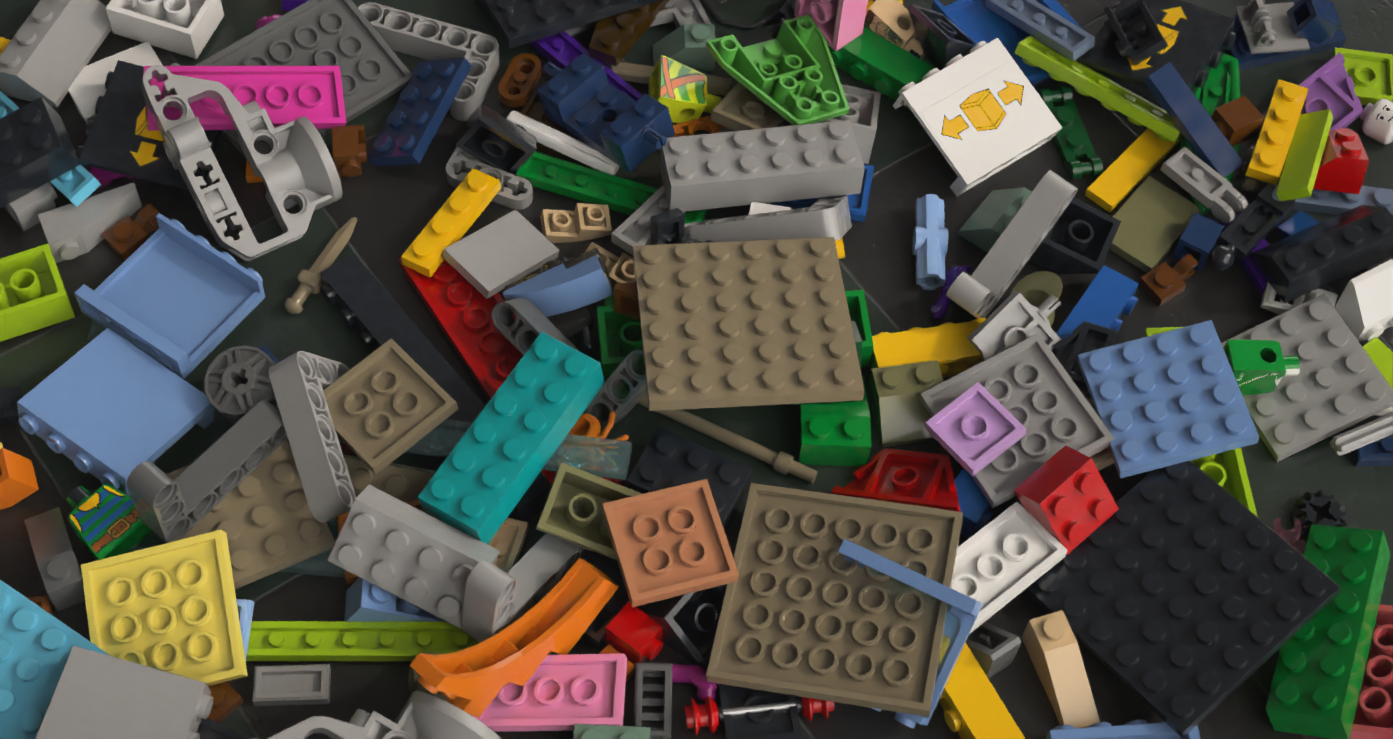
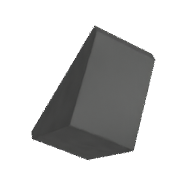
(993, 648)

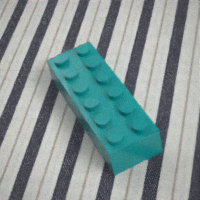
(512, 438)

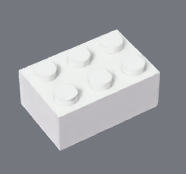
(167, 24)

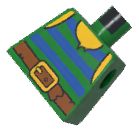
(106, 521)

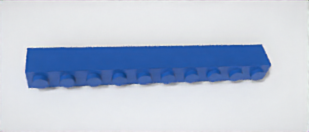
(1101, 304)

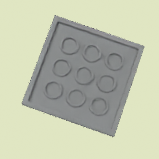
(1334, 383)
(1042, 398)

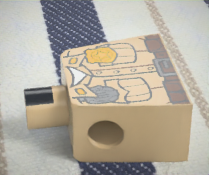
(893, 23)

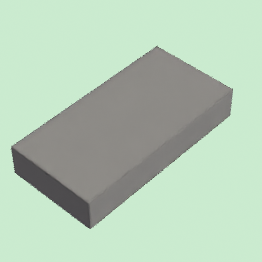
(291, 685)

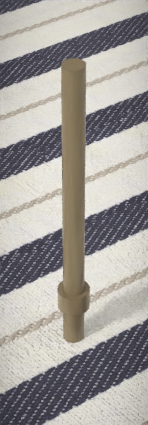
(782, 461)

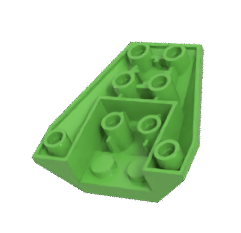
(788, 72)

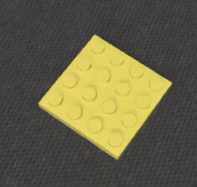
(169, 608)

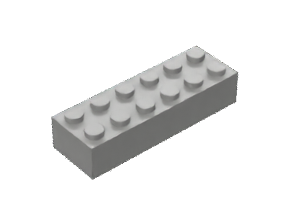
(761, 166)

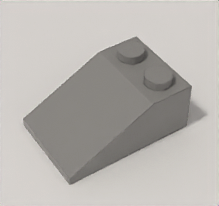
(863, 116)

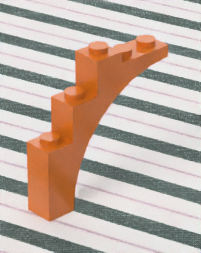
(554, 624)

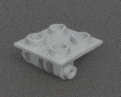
(1269, 27)

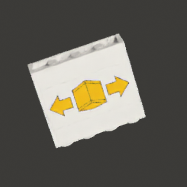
(980, 113)

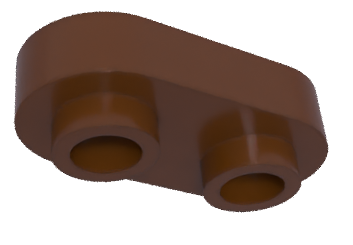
(515, 84)

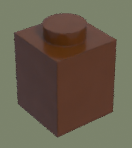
(1237, 120)

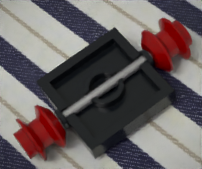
(754, 713)

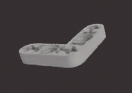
(462, 160)

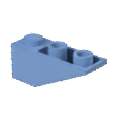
(373, 604)

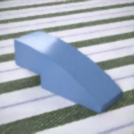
(564, 289)

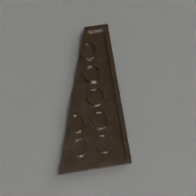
(619, 33)

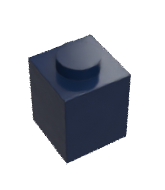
(1314, 19)
(1198, 239)

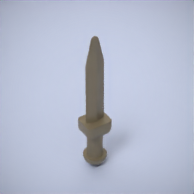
(311, 280)

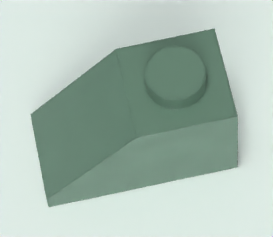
(688, 46)

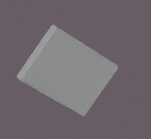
(500, 253)

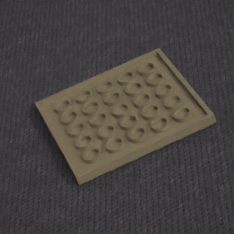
(745, 324)
(825, 626)

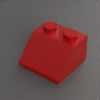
(1342, 163)

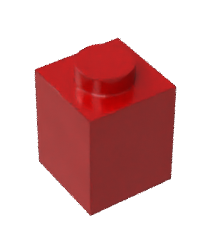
(635, 634)

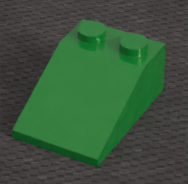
(834, 433)

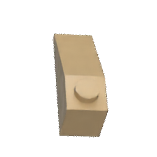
(1061, 669)

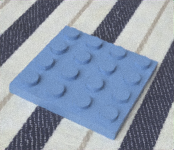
(1167, 399)

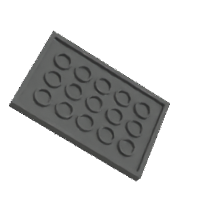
(323, 36)

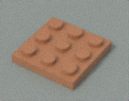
(669, 542)

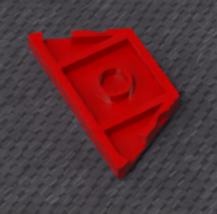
(905, 479)

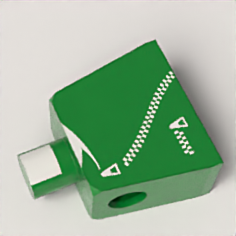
(1259, 364)

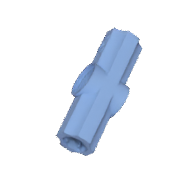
(930, 242)

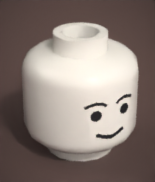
(1378, 121)

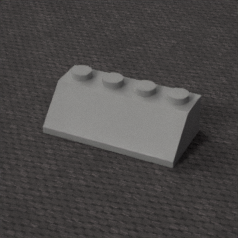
(52, 49)

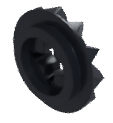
(1310, 503)

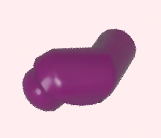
(697, 676)

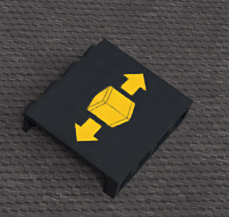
(1193, 37)
(120, 135)

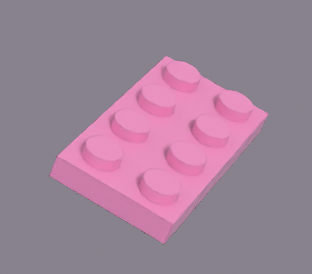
(562, 694)

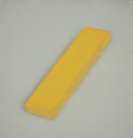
(1129, 170)

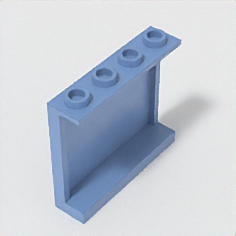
(174, 297)
(112, 409)

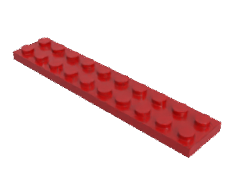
(469, 327)

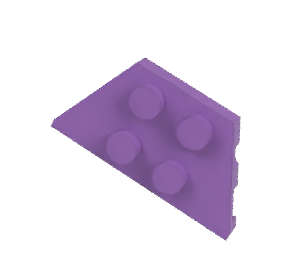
(1331, 90)

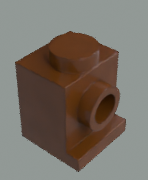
(349, 149)

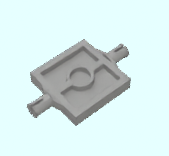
(1013, 323)

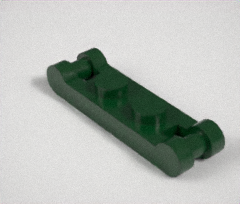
(1072, 140)

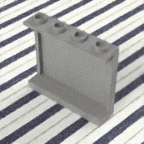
(123, 700)

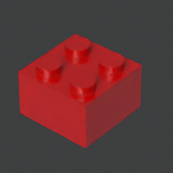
(1067, 497)

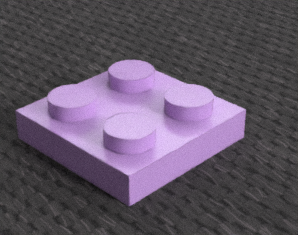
(975, 428)

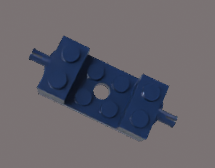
(583, 98)

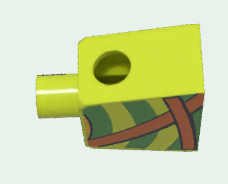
(681, 90)

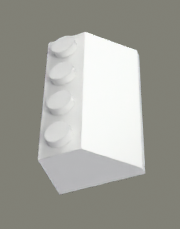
(1368, 302)

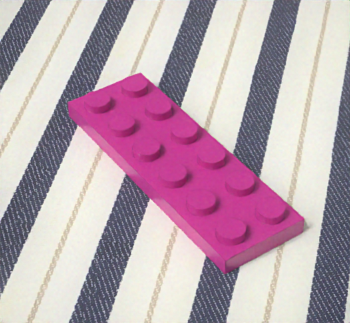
(281, 90)

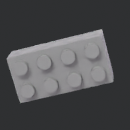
(409, 553)

